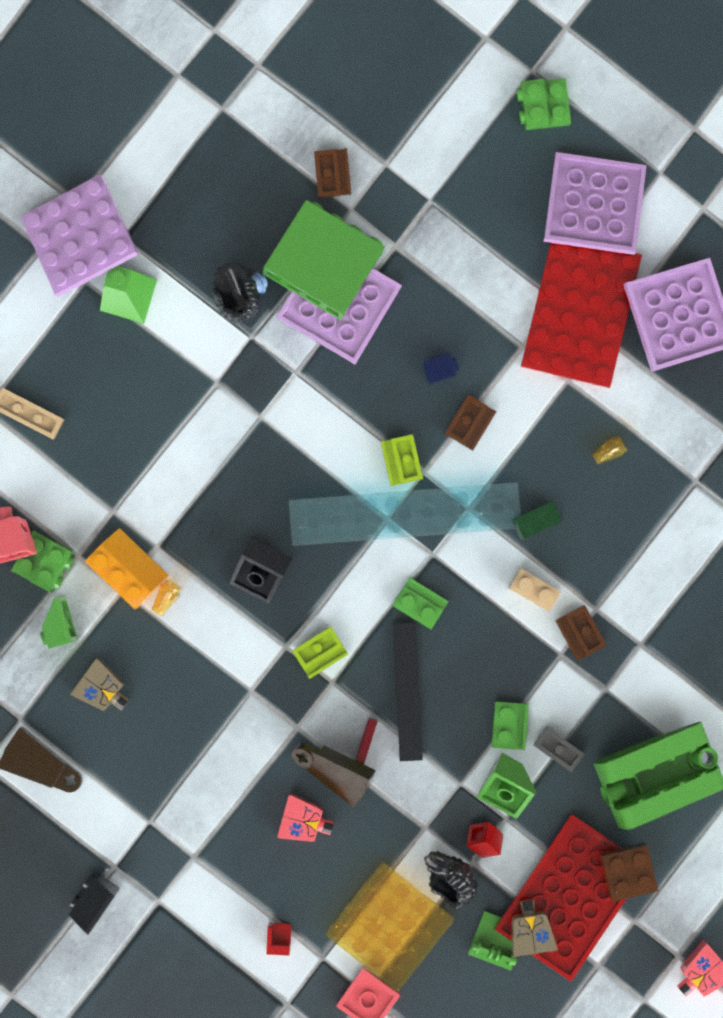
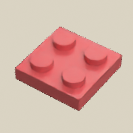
(367, 997)

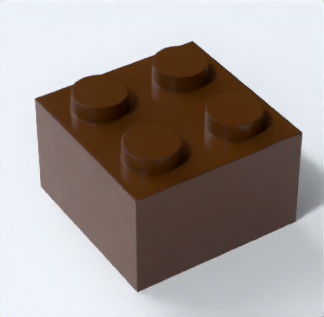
(628, 871)

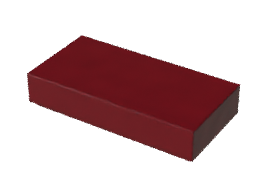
(366, 740)

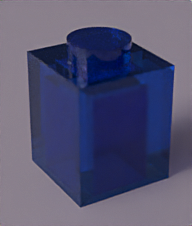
(440, 368)

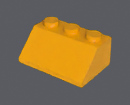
(127, 568)

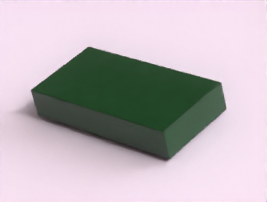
(536, 520)

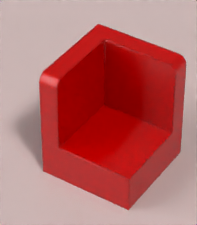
(485, 839)
(278, 939)

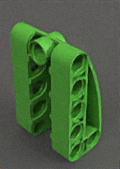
(659, 775)

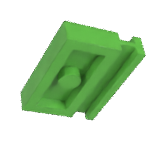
(420, 603)
(510, 725)

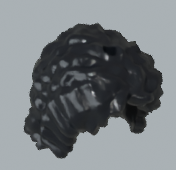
(235, 293)
(451, 879)

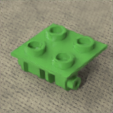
(491, 945)

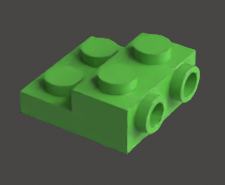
(544, 103)
(47, 565)

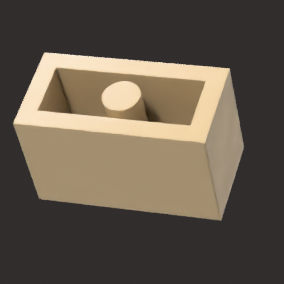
(534, 589)

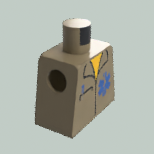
(101, 687)
(531, 931)

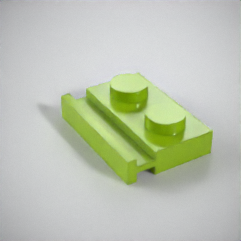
(401, 460)
(320, 652)

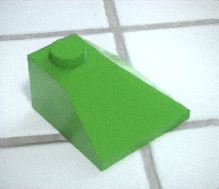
(127, 294)
(58, 624)
(507, 786)

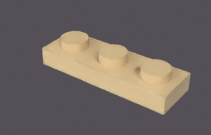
(29, 414)

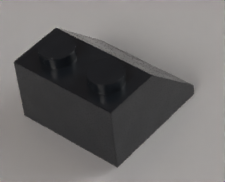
(260, 570)
(93, 902)

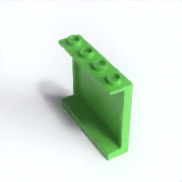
(323, 259)

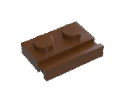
(332, 173)
(470, 422)
(580, 632)

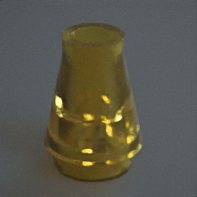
(610, 450)
(166, 596)

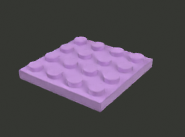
(595, 203)
(79, 235)
(678, 313)
(353, 333)

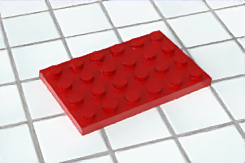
(580, 313)
(572, 893)

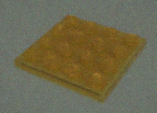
(389, 926)

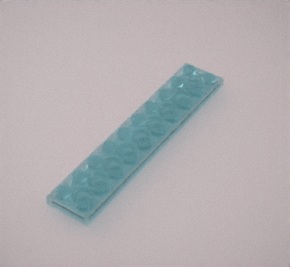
(404, 514)

